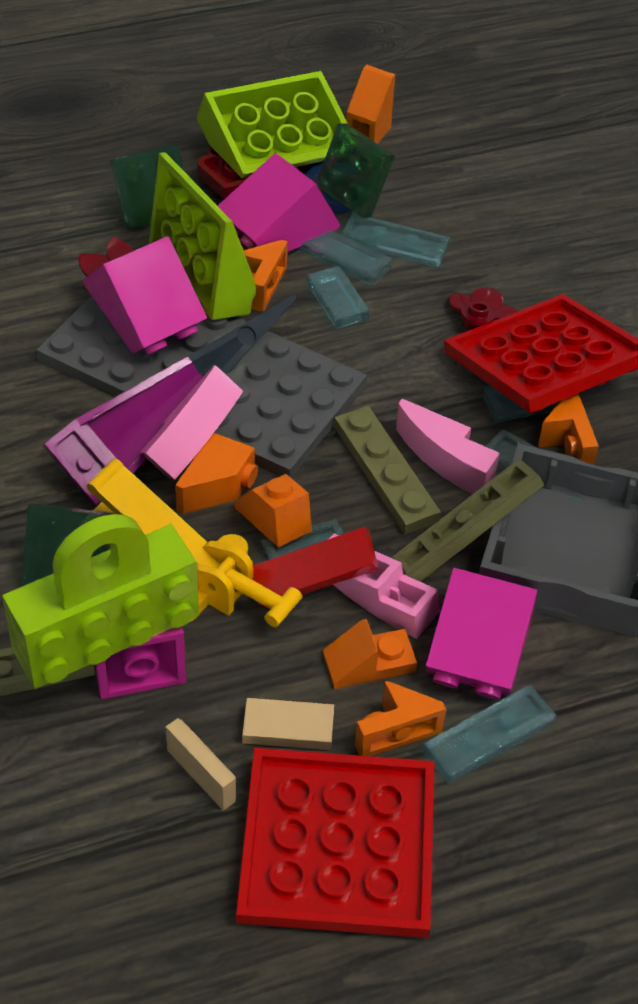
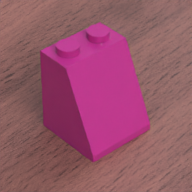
(277, 206)
(147, 296)
(481, 633)
(144, 667)

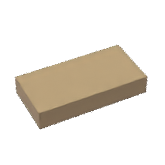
(288, 724)
(201, 763)

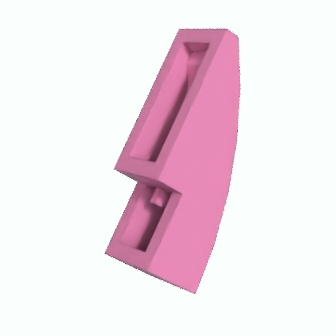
(192, 423)
(446, 447)
(393, 596)

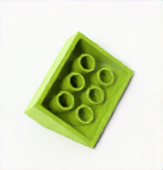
(280, 116)
(203, 242)

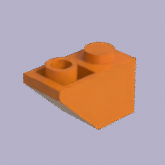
(372, 103)

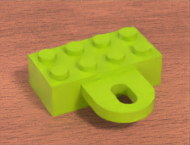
(103, 600)

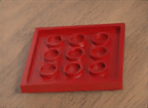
(546, 352)
(338, 843)

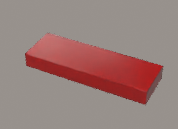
(319, 564)

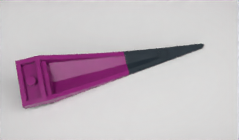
(134, 417)

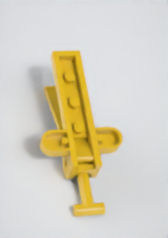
(222, 565)

